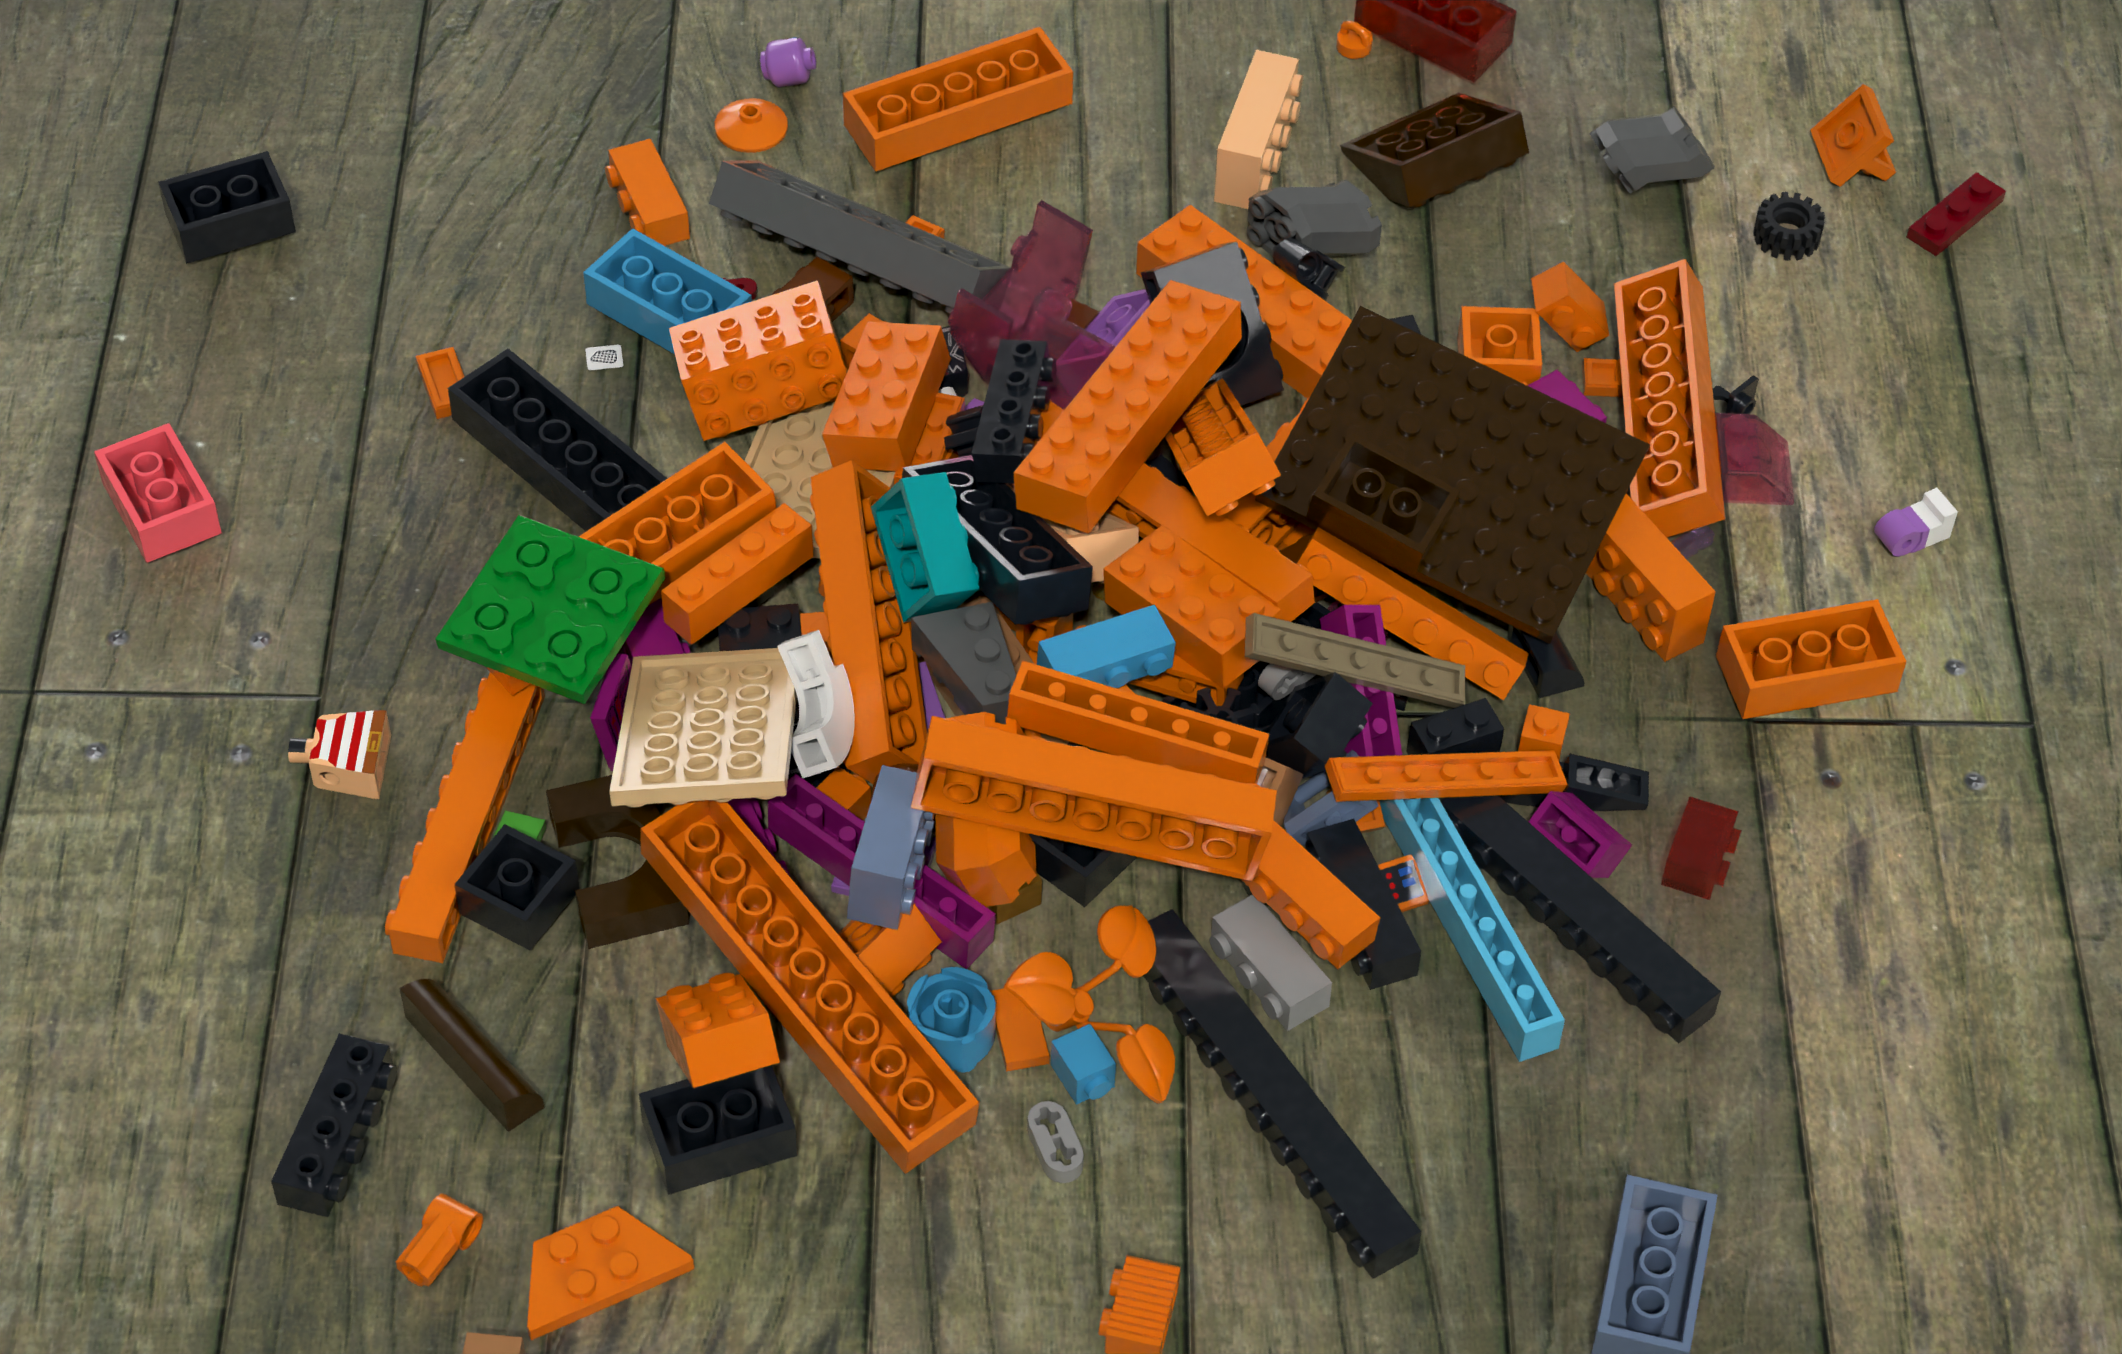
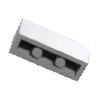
(1270, 962)

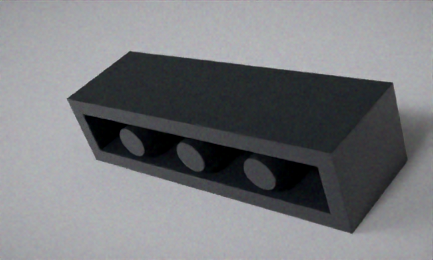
(1347, 856)

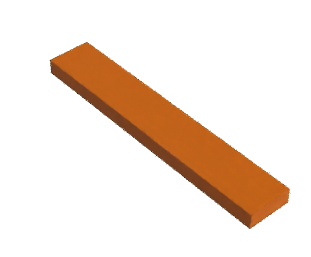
(1445, 775)

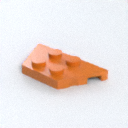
(597, 1267)

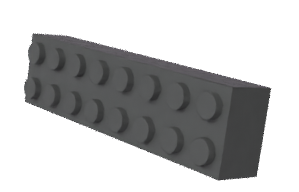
(852, 233)

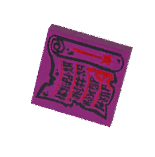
(610, 706)

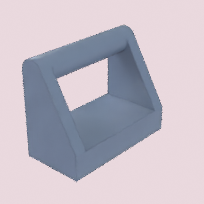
(1324, 811)

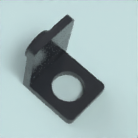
(1741, 399)

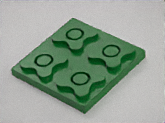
(551, 609)

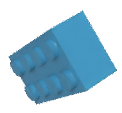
(655, 288)

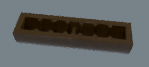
(469, 1053)

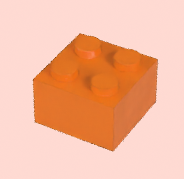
(1502, 340)

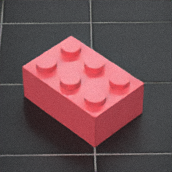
(158, 492)

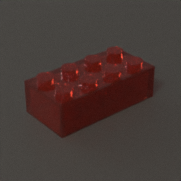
(1450, 33)

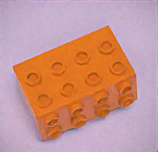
(759, 361)

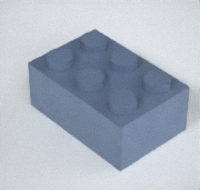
(889, 852)

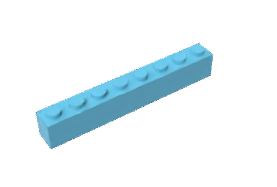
(1477, 926)

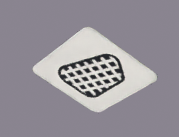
(604, 357)

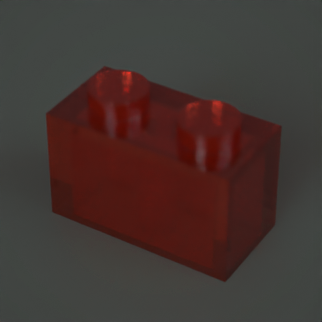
(1700, 848)

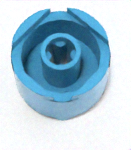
(954, 1015)

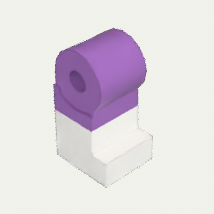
(1917, 524)

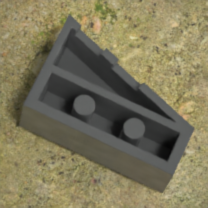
(967, 656)

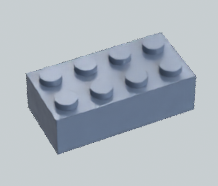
(1654, 1269)

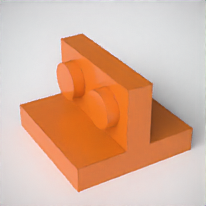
(1855, 139)

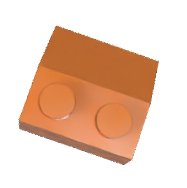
(890, 952)

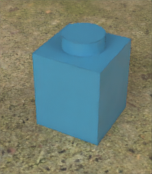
(1083, 1064)

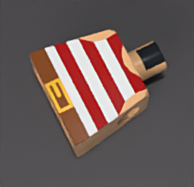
(346, 752)

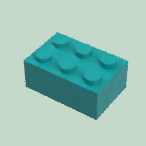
(925, 545)

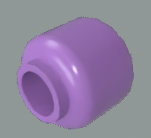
(787, 62)

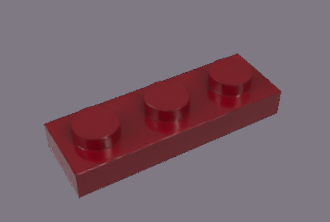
(1956, 214)

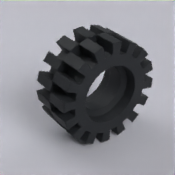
(1789, 211)

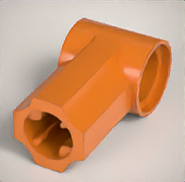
(444, 1230)

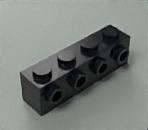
(1013, 409)
(334, 1126)

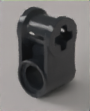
(1306, 265)

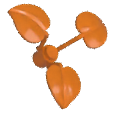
(1046, 990)

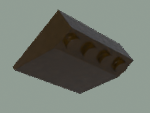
(1438, 148)

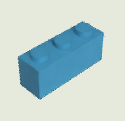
(1112, 649)

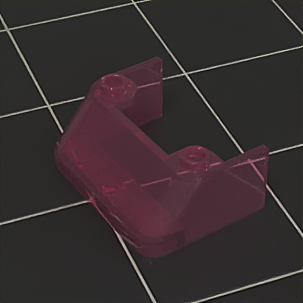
(1047, 256)

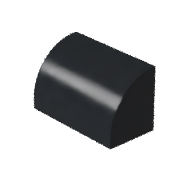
(1547, 665)

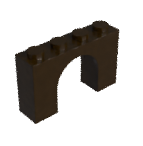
(624, 906)

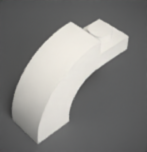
(824, 702)

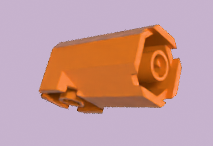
(980, 857)

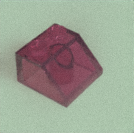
(1753, 461)

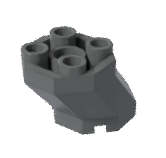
(1651, 149)
(1323, 218)

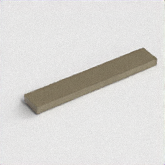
(1354, 660)

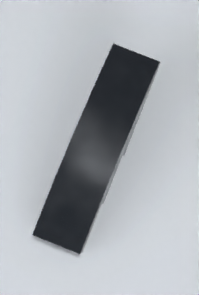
(1598, 785)

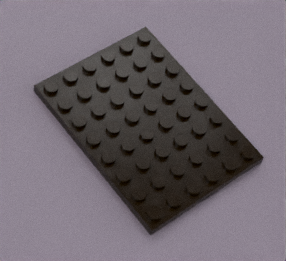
(1529, 468)

